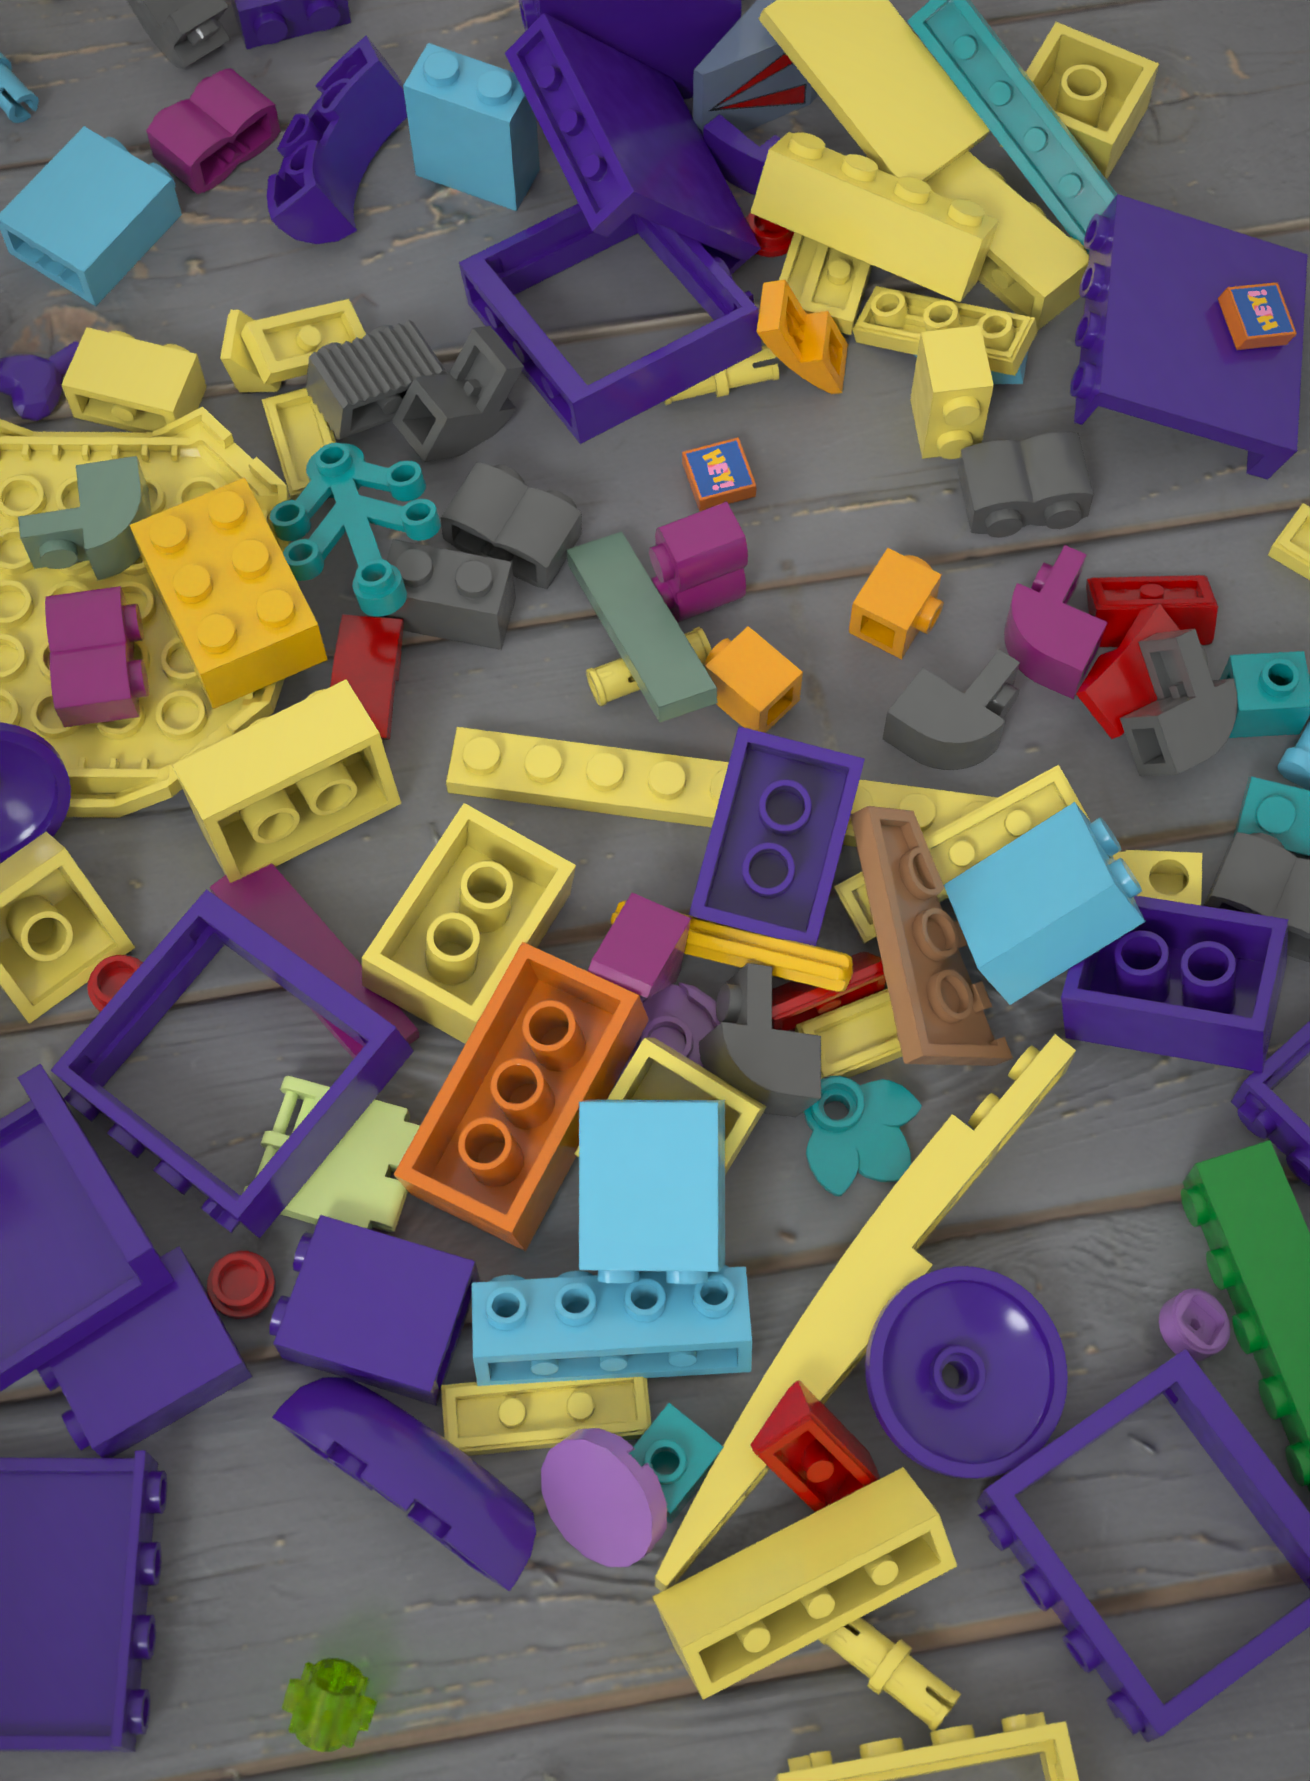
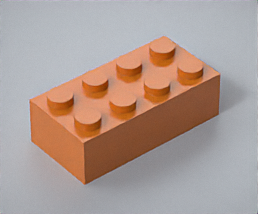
(512, 1100)

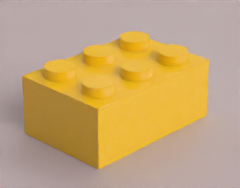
(229, 592)

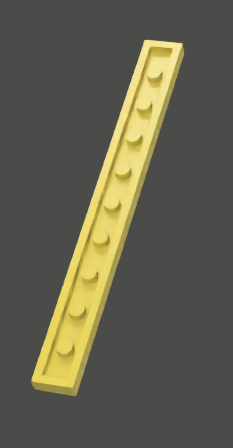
(644, 782)

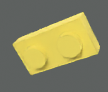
(285, 341)

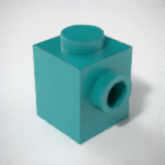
(1270, 693)
(678, 1455)

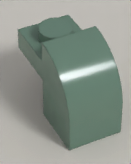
(99, 530)

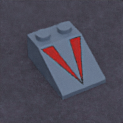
(748, 77)

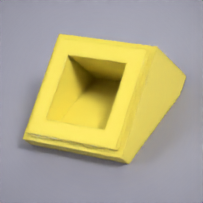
(237, 357)

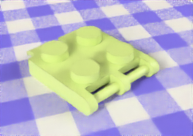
(355, 1176)

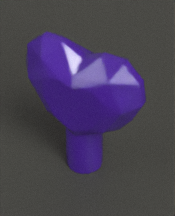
(35, 381)

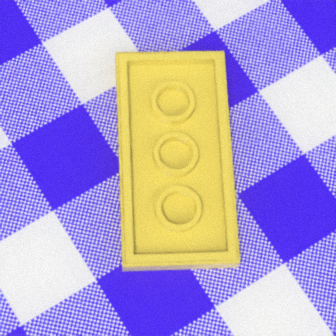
(878, 82)

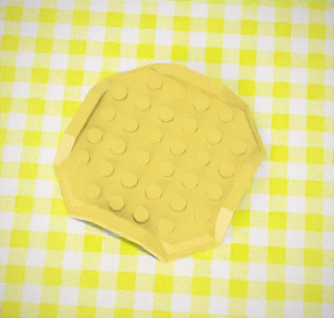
(125, 761)

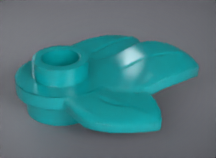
(865, 1139)

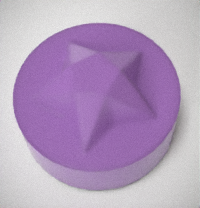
(1194, 1323)

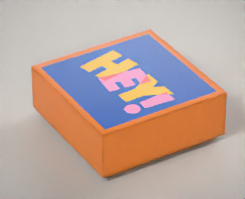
(1257, 316)
(719, 474)

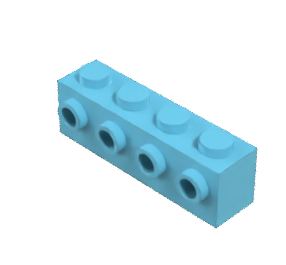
(609, 1330)

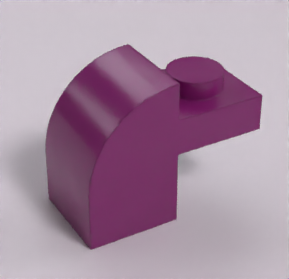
(1046, 633)

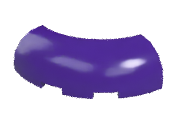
(334, 145)
(416, 1466)

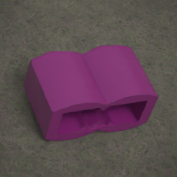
(213, 130)
(700, 562)
(94, 656)

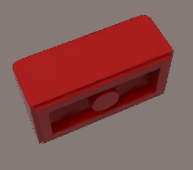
(1184, 598)
(801, 1002)
(813, 1450)

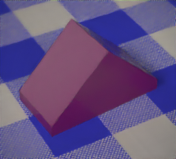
(643, 947)

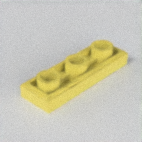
(897, 318)

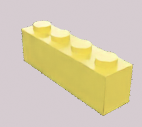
(874, 215)
(1029, 259)
(804, 1582)

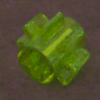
(329, 1705)

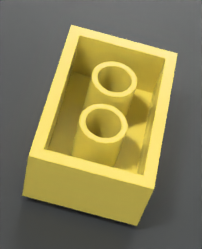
(289, 781)
(465, 921)

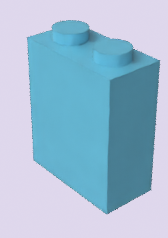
(471, 127)
(90, 215)
(1045, 902)
(652, 1189)

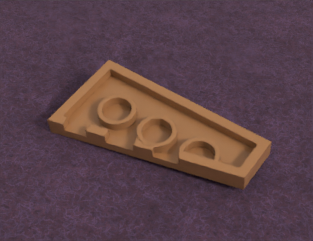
(919, 945)

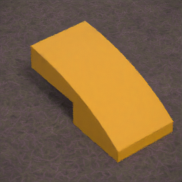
(802, 341)

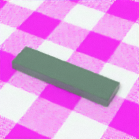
(641, 627)

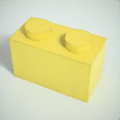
(132, 381)
(951, 391)

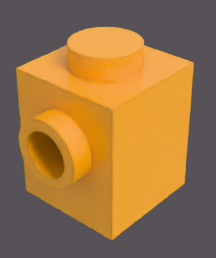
(896, 603)
(753, 680)

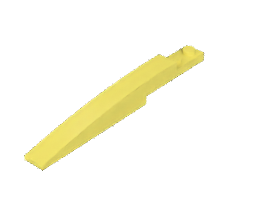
(877, 1264)

